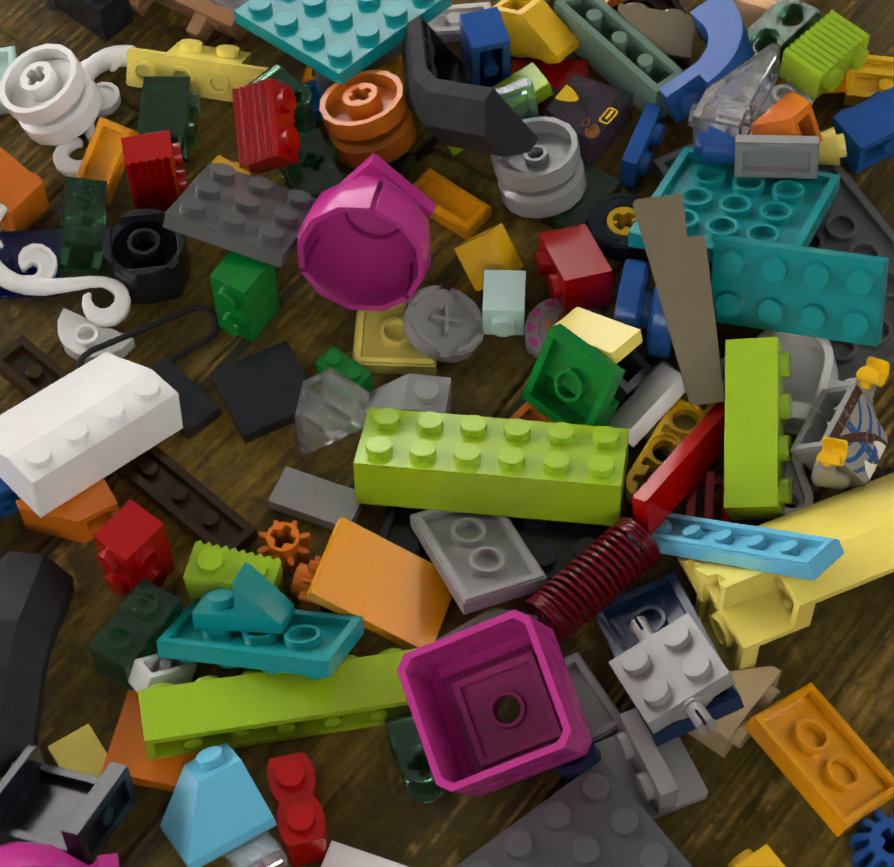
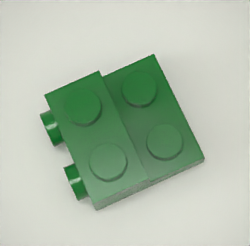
(573, 381)

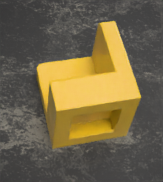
(487, 251)

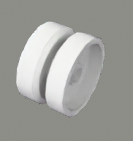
(50, 94)

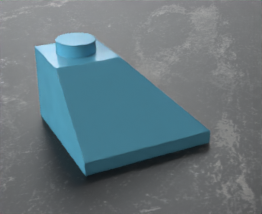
(214, 807)

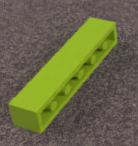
(270, 706)

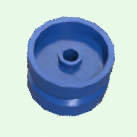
(642, 308)

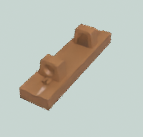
(204, 16)

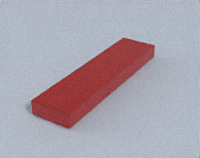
(680, 470)

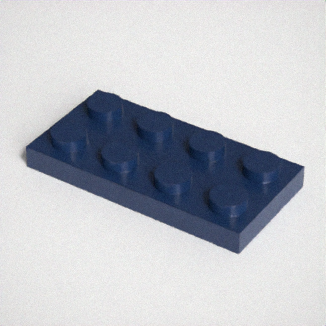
(661, 604)

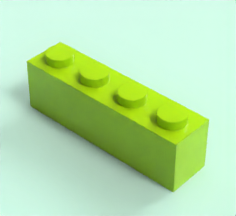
(756, 428)

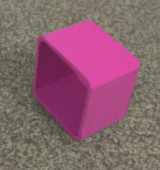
(456, 697)

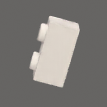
(154, 670)

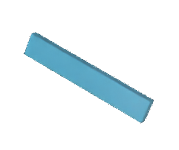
(746, 546)

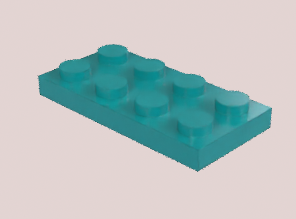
(799, 289)
(309, 645)

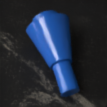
(715, 147)

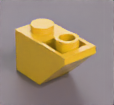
(536, 31)

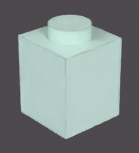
(503, 302)

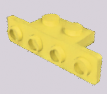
(211, 69)

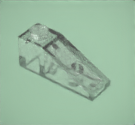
(739, 96)

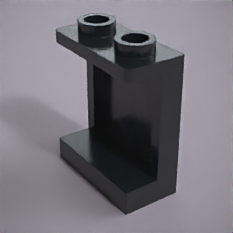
(63, 805)

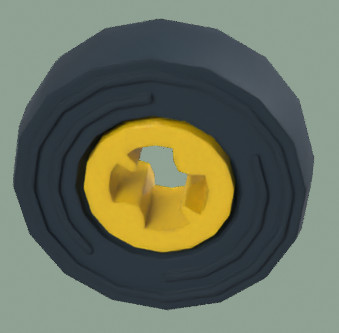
(603, 223)

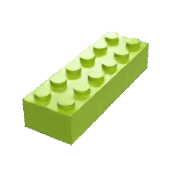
(492, 466)

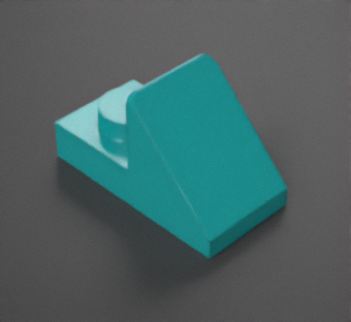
(251, 606)

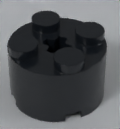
(147, 257)

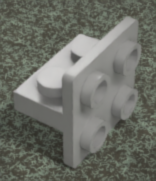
(656, 776)

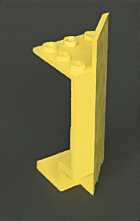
(755, 607)

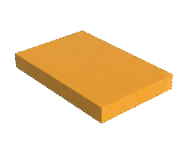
(383, 584)
(823, 758)

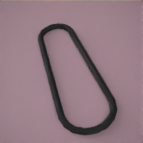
(211, 336)

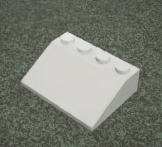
(84, 429)

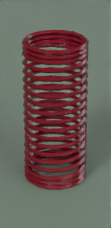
(558, 614)

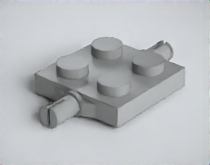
(672, 674)

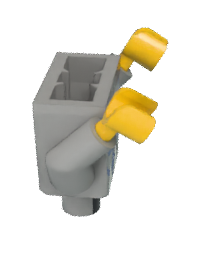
(842, 433)

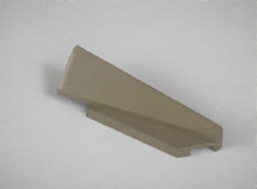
(685, 294)

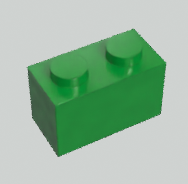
(244, 295)

